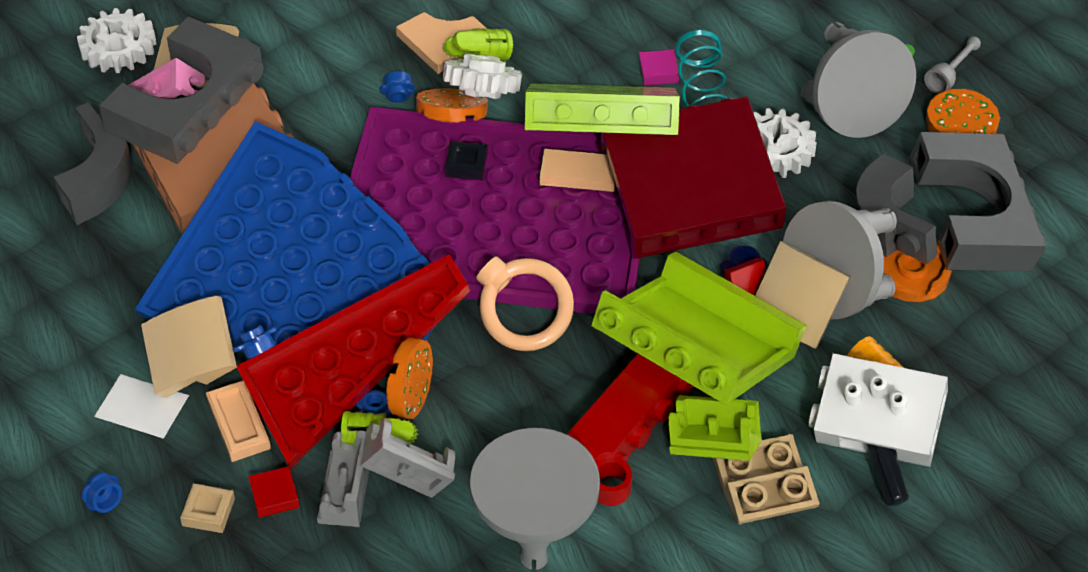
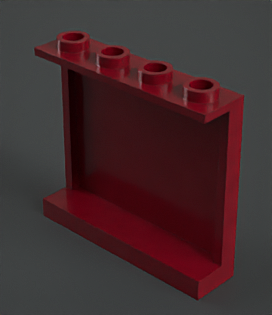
(698, 184)

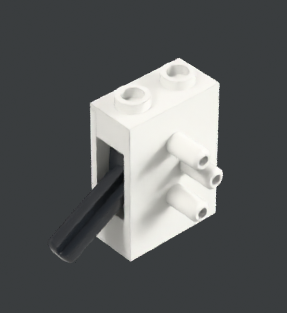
(882, 413)

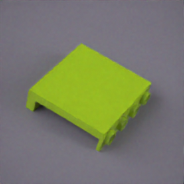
(602, 109)
(702, 329)

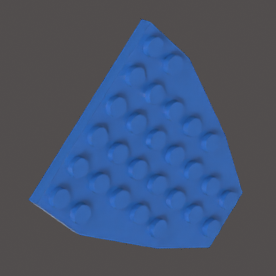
(282, 242)

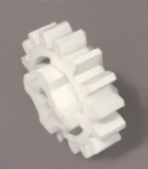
(116, 40)
(482, 76)
(786, 141)

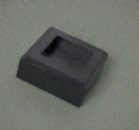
(466, 160)

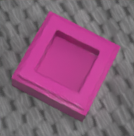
(658, 67)

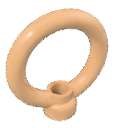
(497, 275)

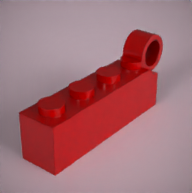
(624, 421)

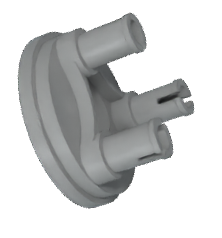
(861, 81)
(850, 244)
(534, 488)

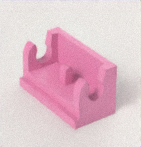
(170, 80)

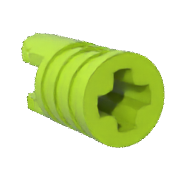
(480, 42)
(361, 421)

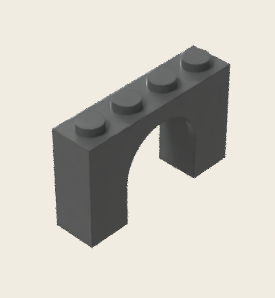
(177, 125)
(986, 166)

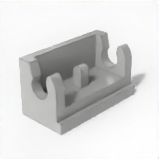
(405, 462)
(344, 483)

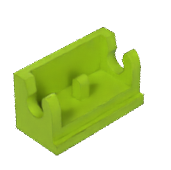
(714, 429)

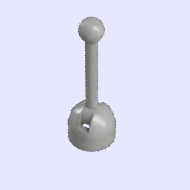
(942, 75)

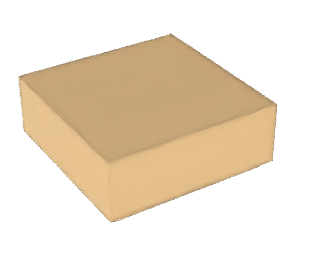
(207, 508)

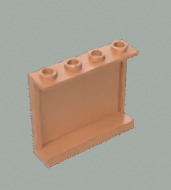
(190, 181)

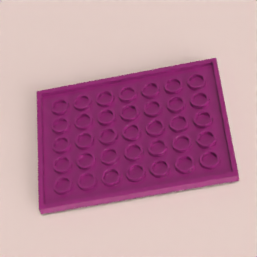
(503, 215)

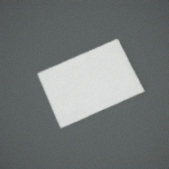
(137, 407)

